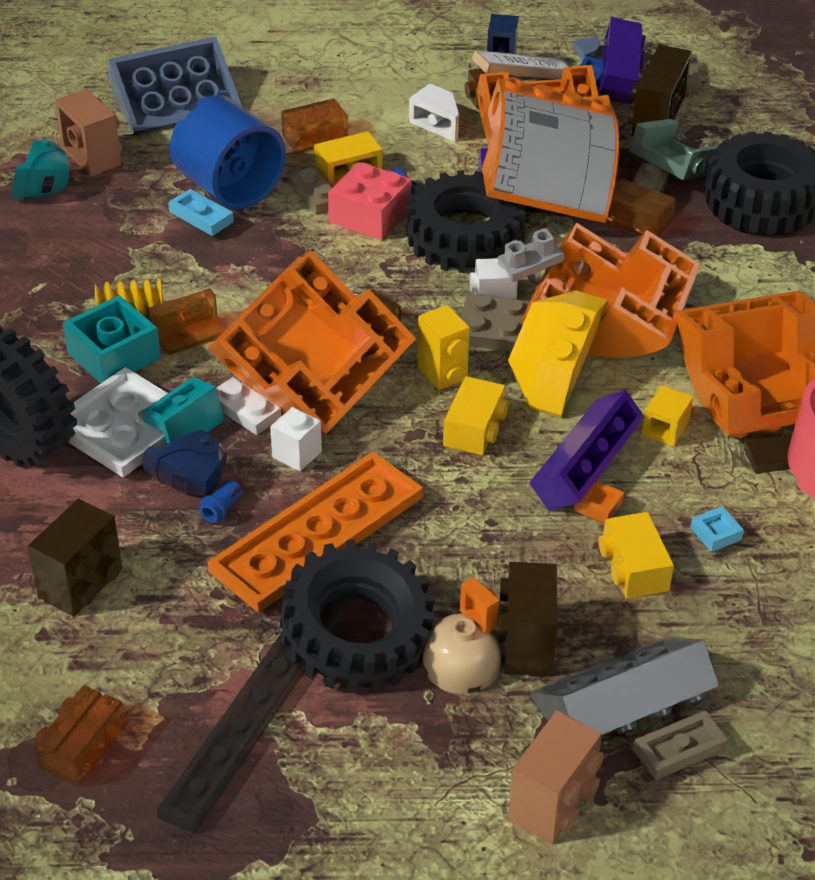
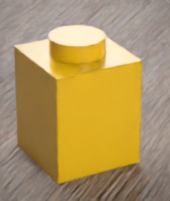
(667, 415)

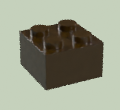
(75, 557)
(528, 618)

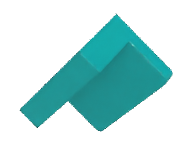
(185, 410)

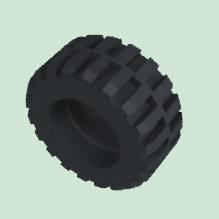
(762, 183)

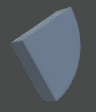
(587, 47)

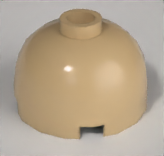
(461, 655)

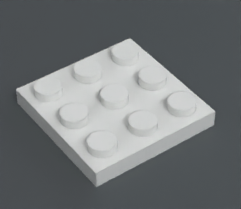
(112, 422)

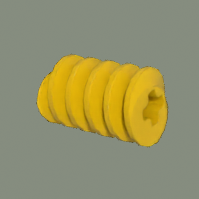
(140, 299)

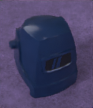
(188, 463)

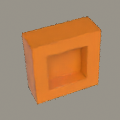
(600, 502)
(479, 604)

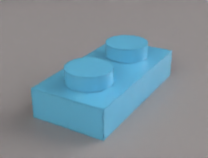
(201, 212)

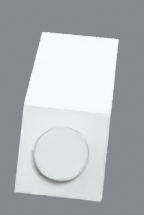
(435, 111)

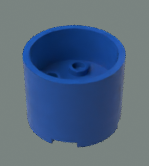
(228, 152)

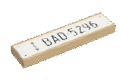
(519, 64)

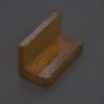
(187, 321)

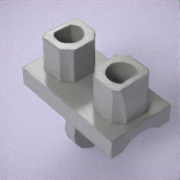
(530, 259)

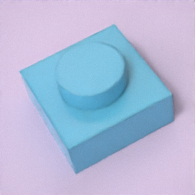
(717, 529)

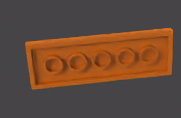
(336, 512)

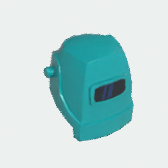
(43, 172)

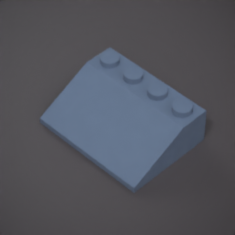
(166, 82)

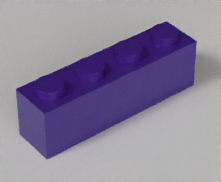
(621, 59)
(587, 450)

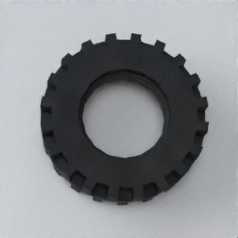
(458, 243)
(32, 403)
(363, 576)

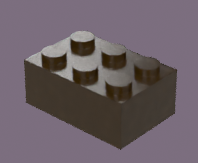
(660, 86)

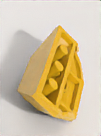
(554, 348)

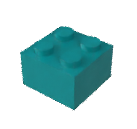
(111, 339)

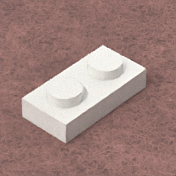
(247, 406)

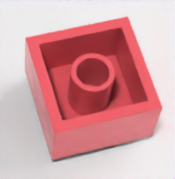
(369, 200)

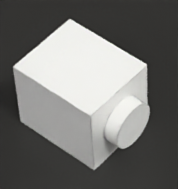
(492, 280)
(296, 439)

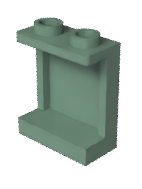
(656, 144)

